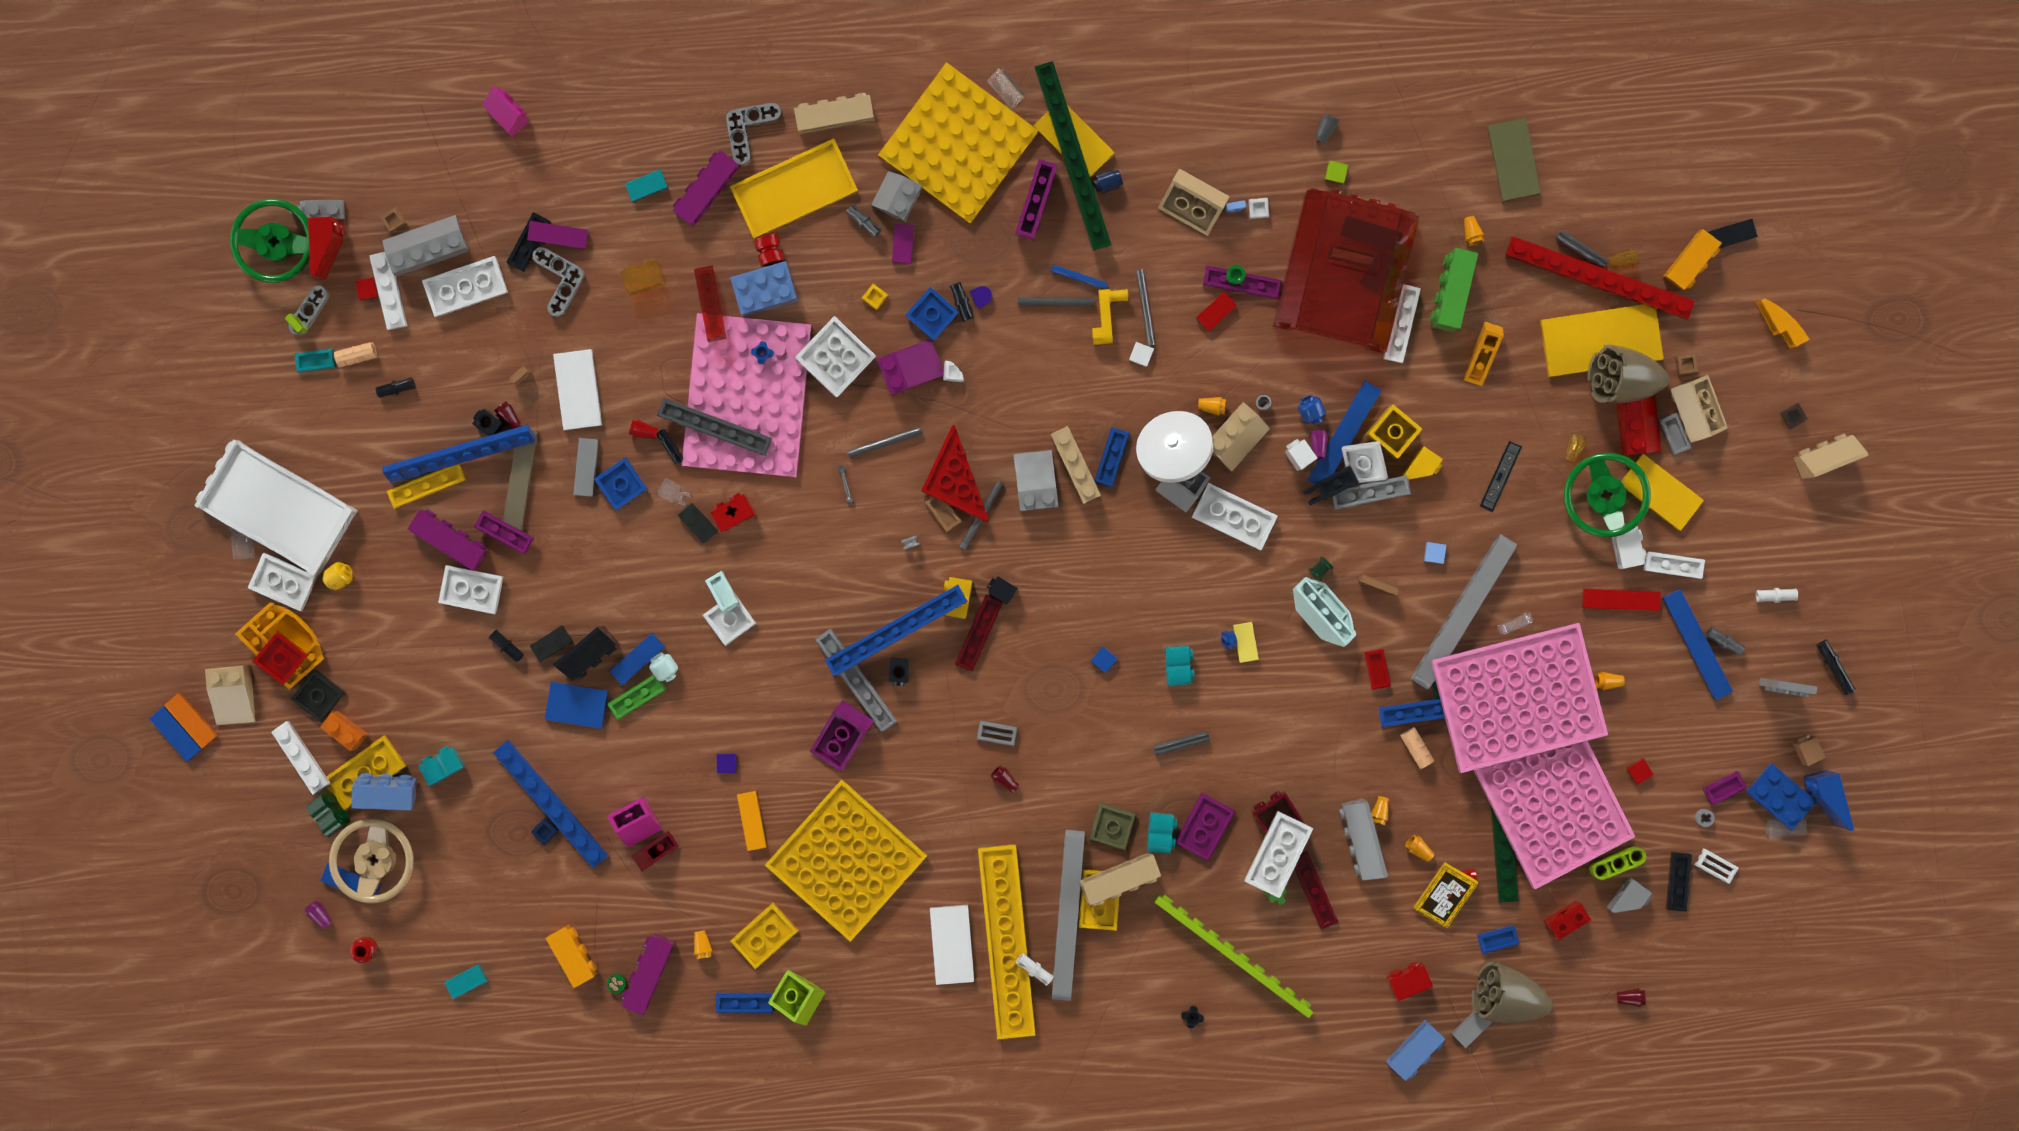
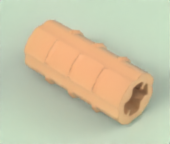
(355, 354)
(1417, 748)

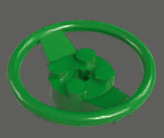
(263, 239)
(1611, 509)

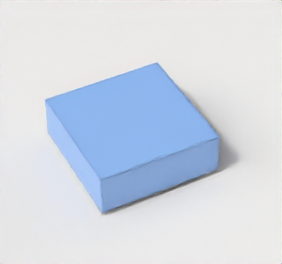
(1235, 207)
(1435, 552)

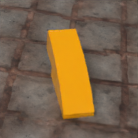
(1782, 323)

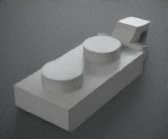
(323, 208)

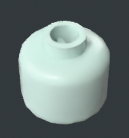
(663, 667)

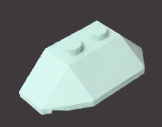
(1323, 612)

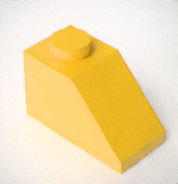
(1423, 464)

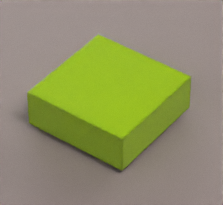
(1336, 172)
(296, 323)

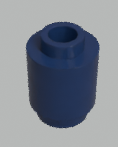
(1108, 181)

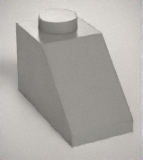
(1629, 897)

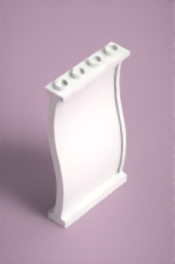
(275, 507)

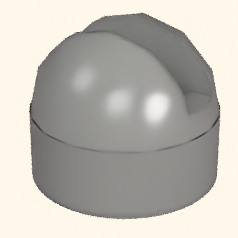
(1261, 399)

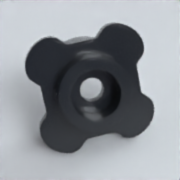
(1187, 1016)

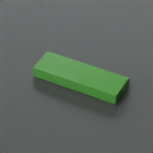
(636, 697)

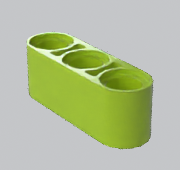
(1626, 862)

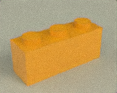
(1693, 260)
(571, 955)

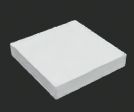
(1366, 461)
(731, 624)

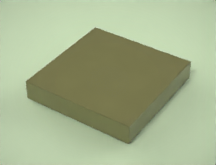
(1112, 826)

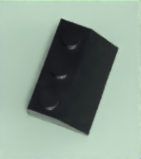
(587, 653)

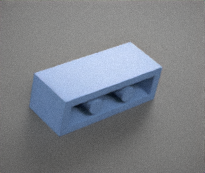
(1416, 1050)

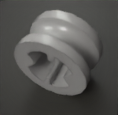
(910, 542)
(1698, 817)

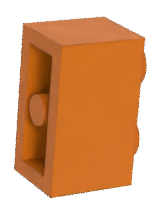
(344, 730)

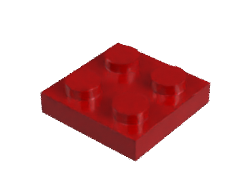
(280, 658)

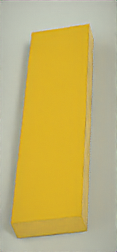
(426, 486)

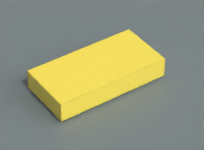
(1246, 642)

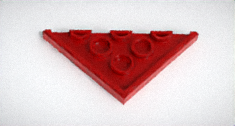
(953, 480)

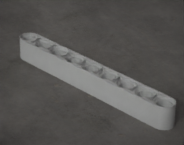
(1465, 608)
(1068, 915)

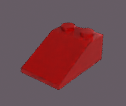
(324, 244)

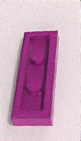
(557, 235)
(504, 532)

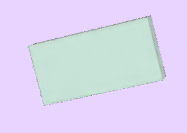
(722, 592)

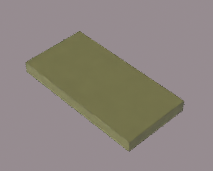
(1513, 159)

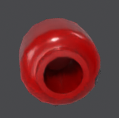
(363, 949)

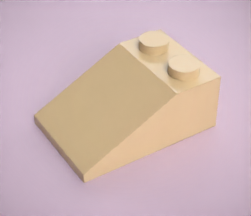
(231, 694)

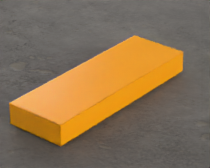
(751, 820)

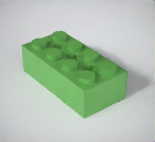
(1454, 290)

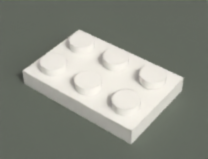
(282, 582)
(470, 589)

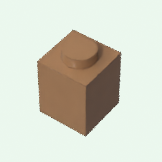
(1808, 750)

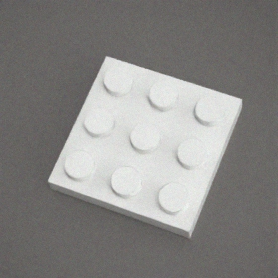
(835, 356)

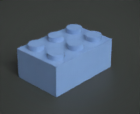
(764, 289)
(384, 792)

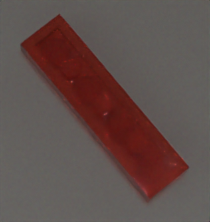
(710, 303)

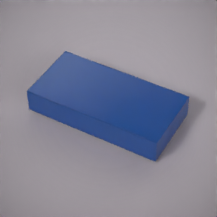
(1497, 939)

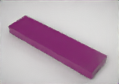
(1251, 285)

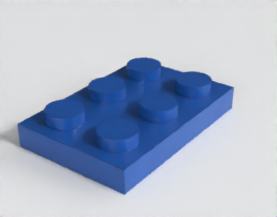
(1781, 796)

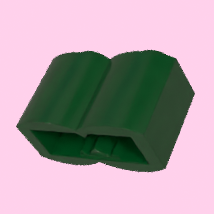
(328, 813)

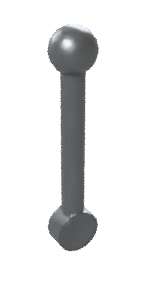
(849, 499)

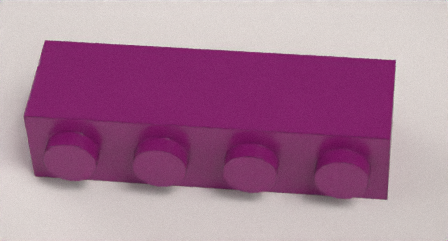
(706, 188)
(1036, 200)
(447, 539)
(648, 973)

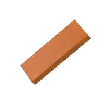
(191, 720)

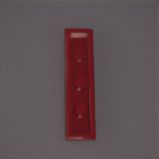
(978, 633)
(1314, 891)

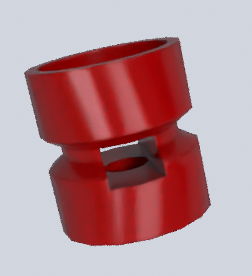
(768, 249)

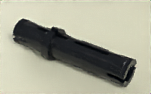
(1835, 666)

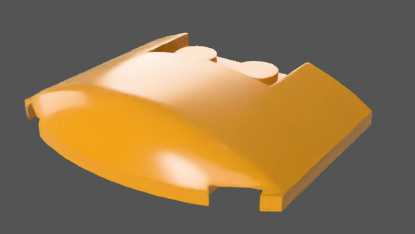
(275, 618)

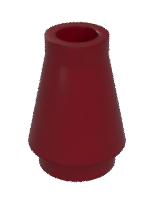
(507, 414)
(1003, 778)
(1632, 997)

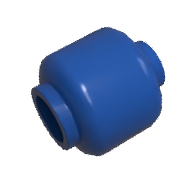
(1311, 409)

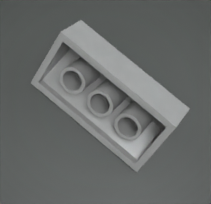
(425, 246)
(1363, 839)

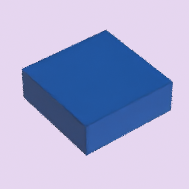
(1104, 659)

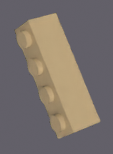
(834, 114)
(1075, 465)
(1120, 879)

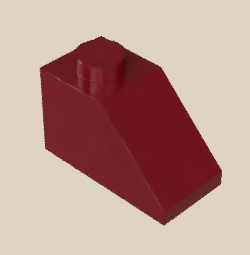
(655, 851)

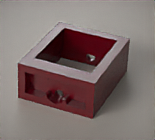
(1274, 798)

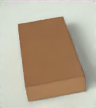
(944, 513)
(1378, 584)

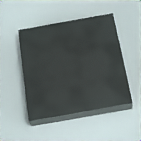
(318, 695)

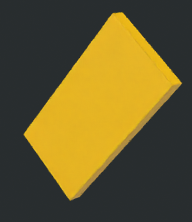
(1094, 149)
(1668, 495)
(375, 759)

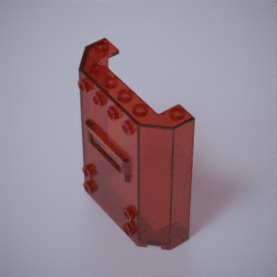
(1341, 295)

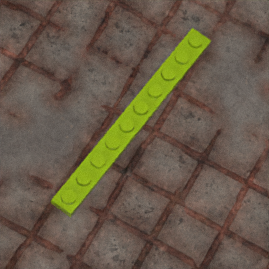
(1240, 959)

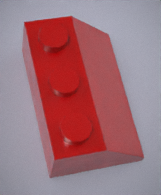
(1639, 427)

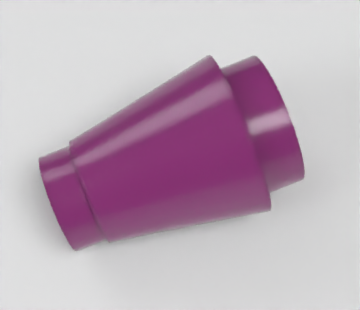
(1319, 443)
(318, 914)

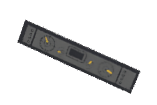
(1500, 476)

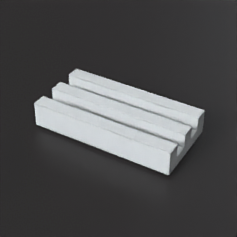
(1701, 858)

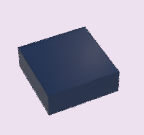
(544, 831)

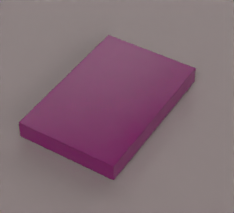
(1204, 826)

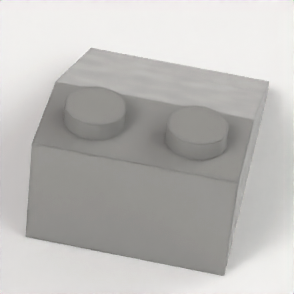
(1036, 480)

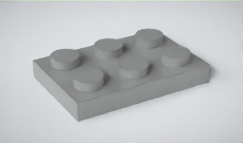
(1787, 687)

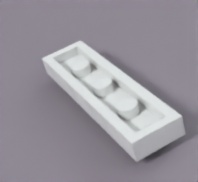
(388, 292)
(1402, 324)
(301, 757)

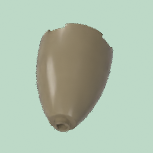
(1624, 375)
(1508, 996)

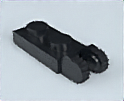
(1332, 484)

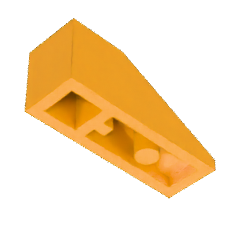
(1484, 353)

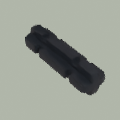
(670, 446)

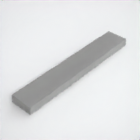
(859, 684)

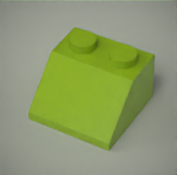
(796, 997)

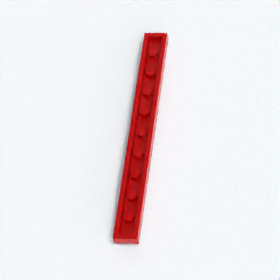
(1599, 278)

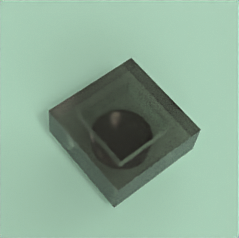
(1793, 416)

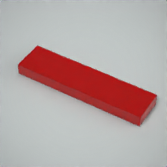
(1621, 599)

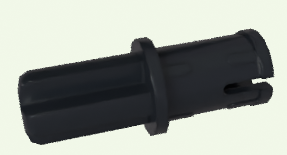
(395, 387)
(506, 646)

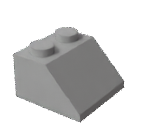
(897, 196)
(1184, 493)

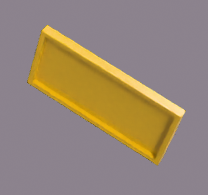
(794, 188)
(1574, 339)

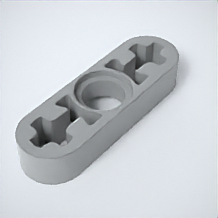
(317, 309)

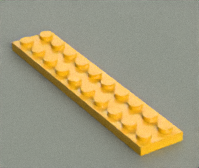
(1006, 941)

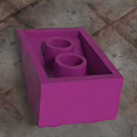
(910, 367)
(841, 736)

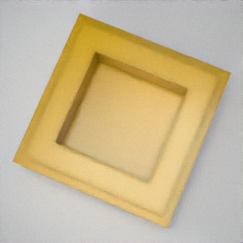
(874, 296)

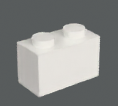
(1300, 454)
(1629, 549)

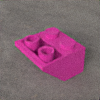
(508, 115)
(635, 822)

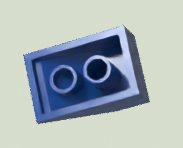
(1829, 793)

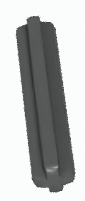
(1581, 249)
(1181, 743)

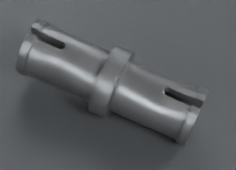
(863, 220)
(1725, 641)

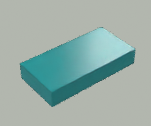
(646, 185)
(315, 360)
(466, 981)

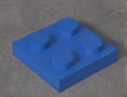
(932, 313)
(620, 484)

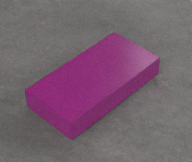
(903, 243)
(1724, 788)

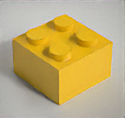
(1394, 431)

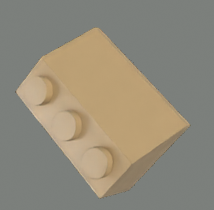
(1193, 202)
(1699, 409)
(1238, 436)
(1829, 456)

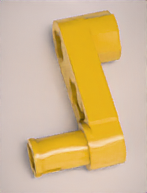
(1103, 334)

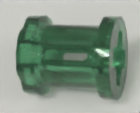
(1320, 568)

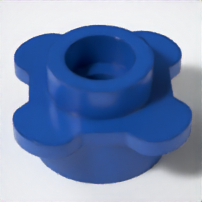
(757, 352)
(1228, 639)

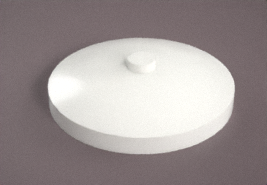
(1174, 446)

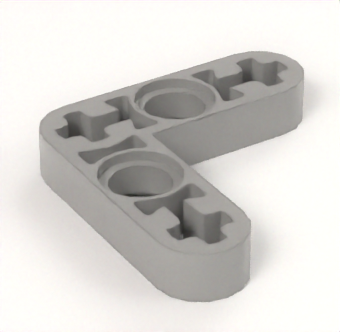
(744, 122)
(565, 273)

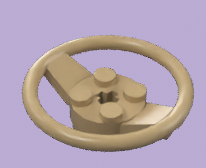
(371, 872)

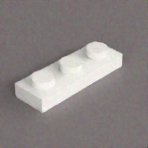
(1674, 565)

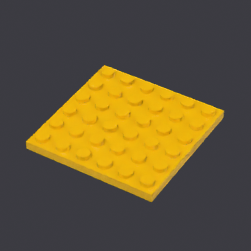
(958, 143)
(846, 860)

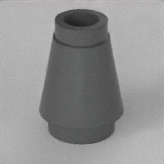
(1326, 128)

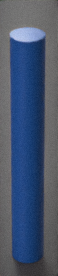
(1079, 277)

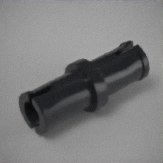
(962, 301)

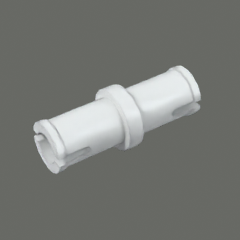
(1776, 595)
(1034, 969)

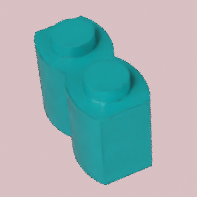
(1178, 665)
(441, 766)
(1160, 832)

